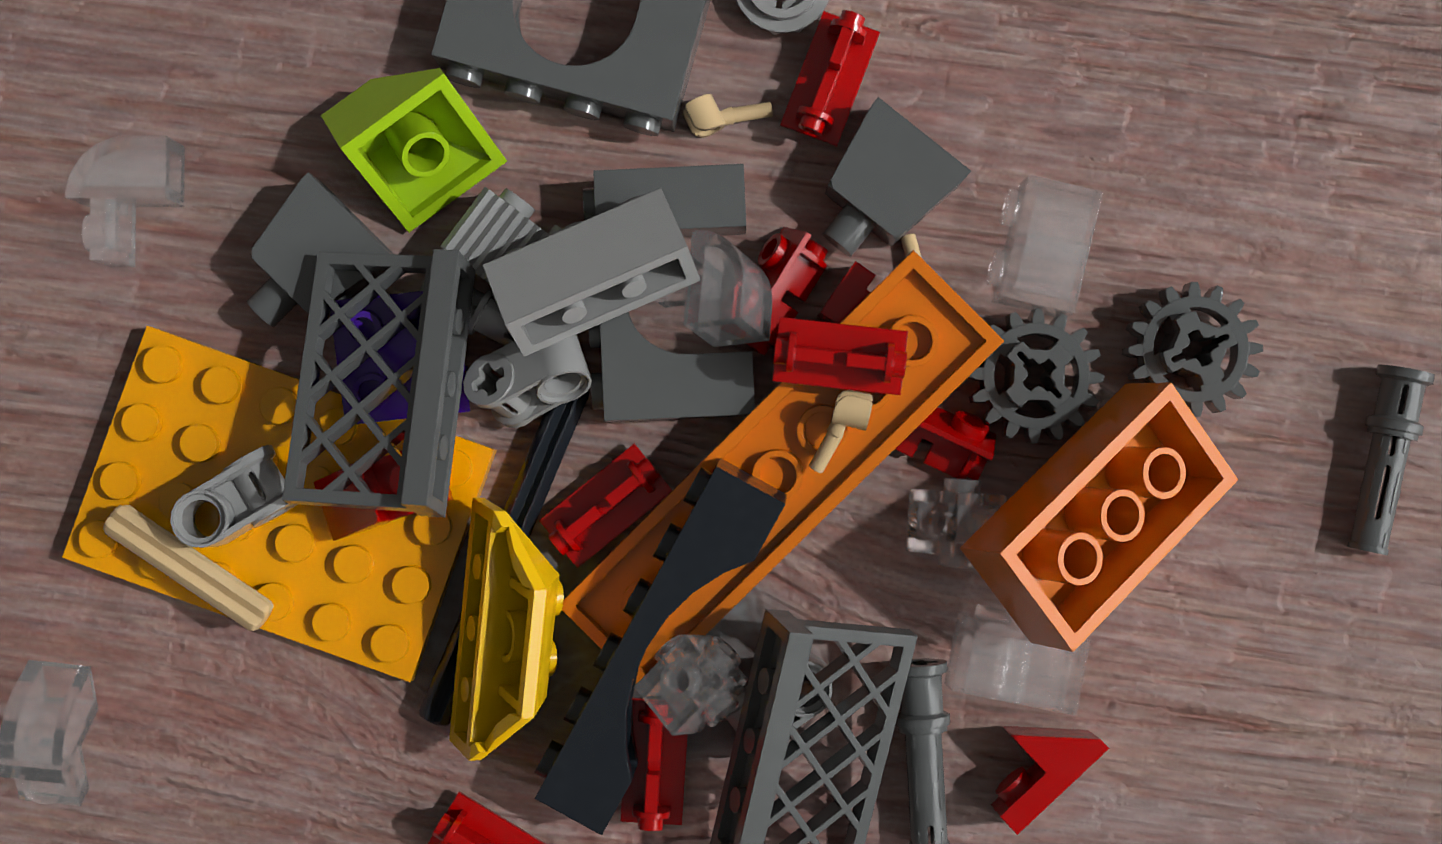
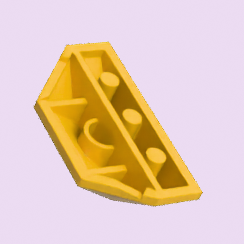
(503, 633)

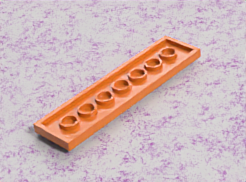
(777, 446)

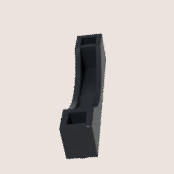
(600, 756)

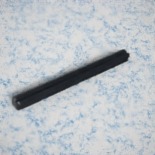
(524, 508)

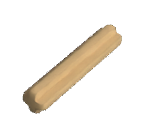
(188, 567)

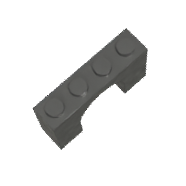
(637, 82)
(637, 376)

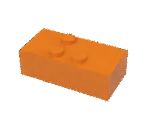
(1100, 515)

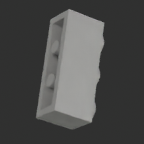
(591, 272)

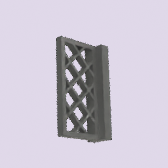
(434, 389)
(767, 721)

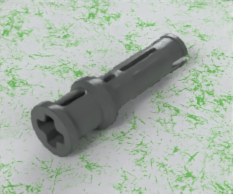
(1396, 418)
(923, 723)

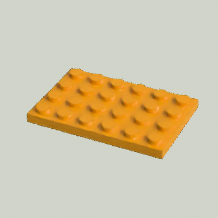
(199, 411)

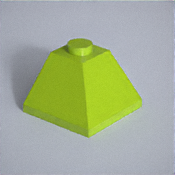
(413, 142)

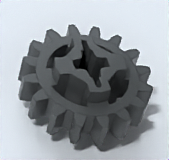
(1183, 327)
(1054, 396)

